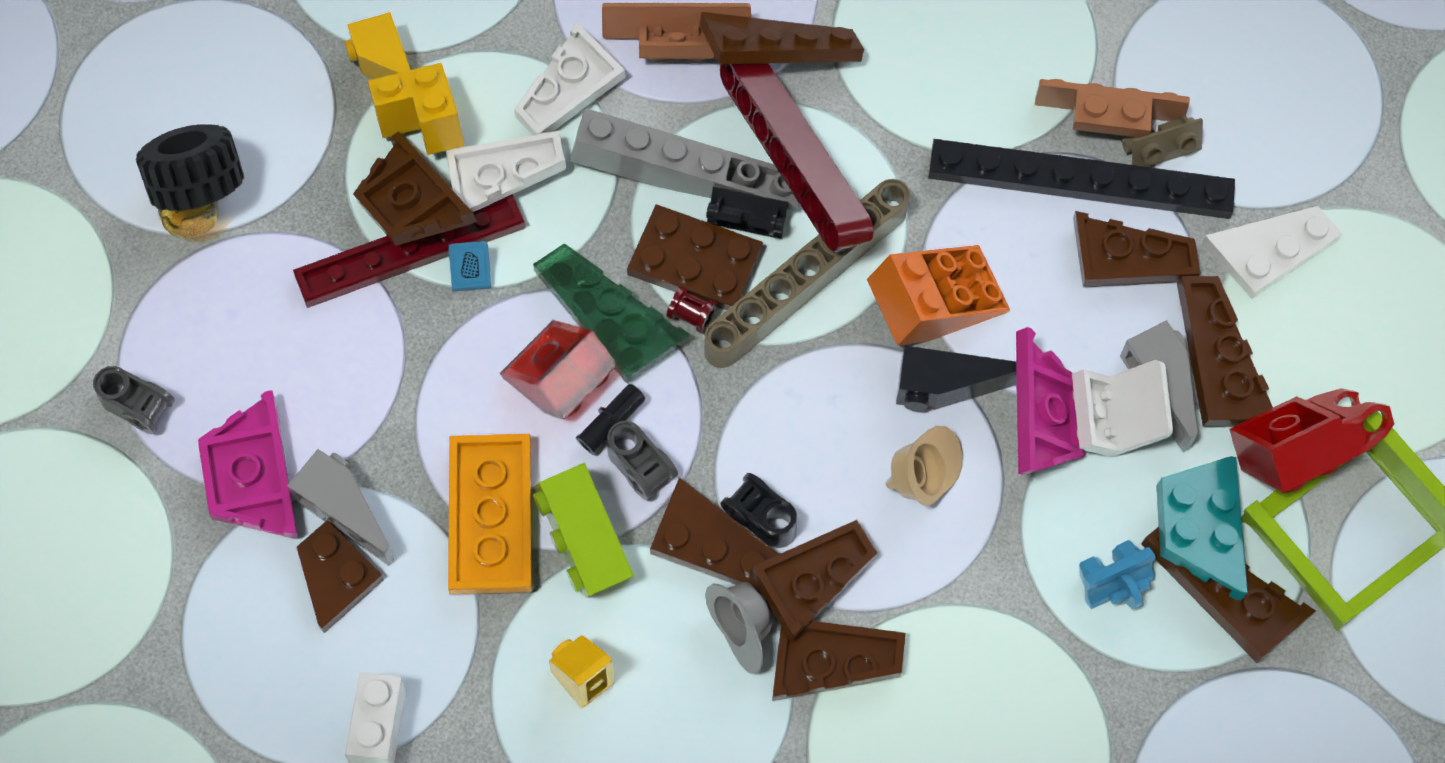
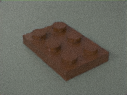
(694, 255)

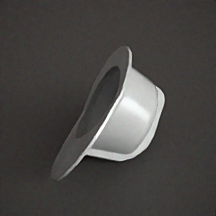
(742, 619)

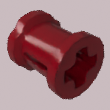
(691, 309)

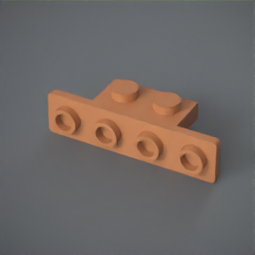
(665, 28)
(1110, 108)

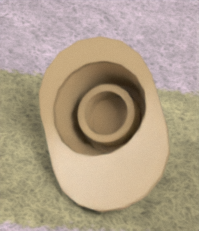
(927, 466)

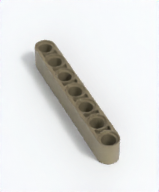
(797, 286)

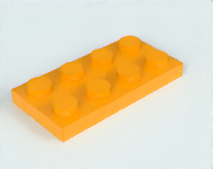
(490, 514)

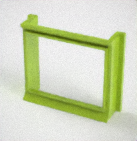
(1412, 480)

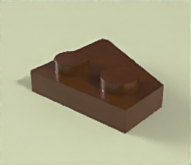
(335, 574)

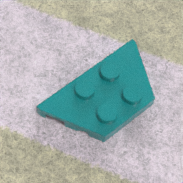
(1203, 523)

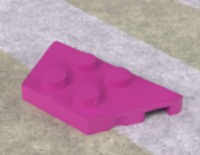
(1043, 408)
(248, 471)

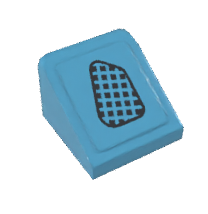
(469, 266)

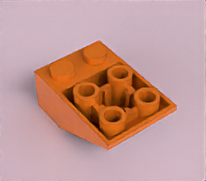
(935, 292)

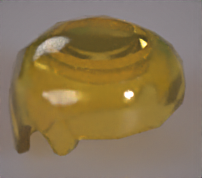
(191, 222)

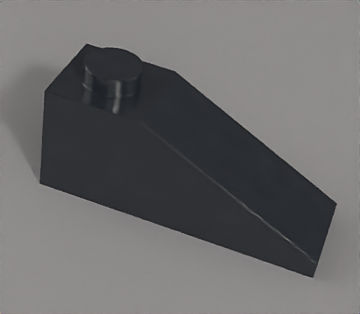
(945, 378)

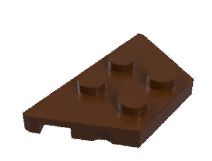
(409, 196)

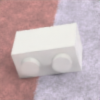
(376, 718)

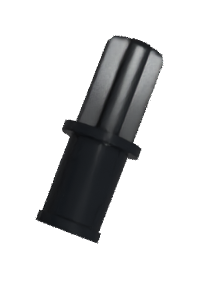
(618, 410)

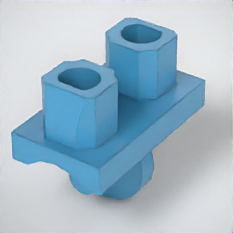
(1119, 580)

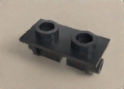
(747, 212)

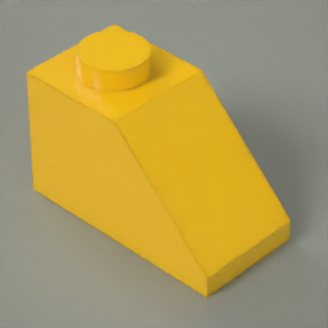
(376, 46)
(582, 669)

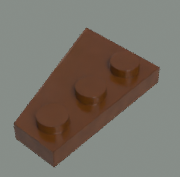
(1129, 255)

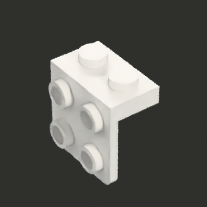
(1122, 409)

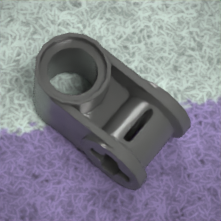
(137, 403)
(644, 464)

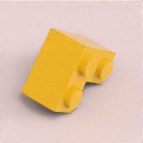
(416, 102)

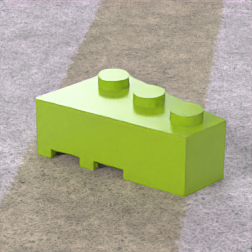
(582, 530)

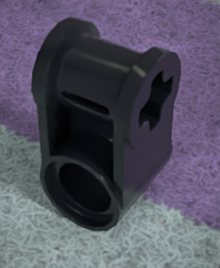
(757, 505)

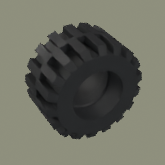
(190, 167)

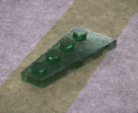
(625, 326)

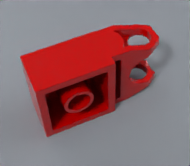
(1306, 438)

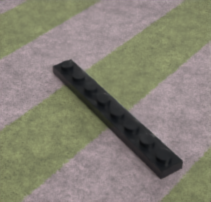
(1082, 178)

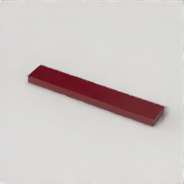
(384, 260)

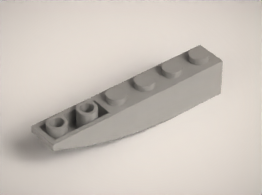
(671, 160)

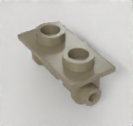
(1171, 141)

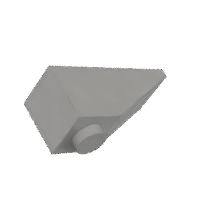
(1169, 347)
(332, 494)

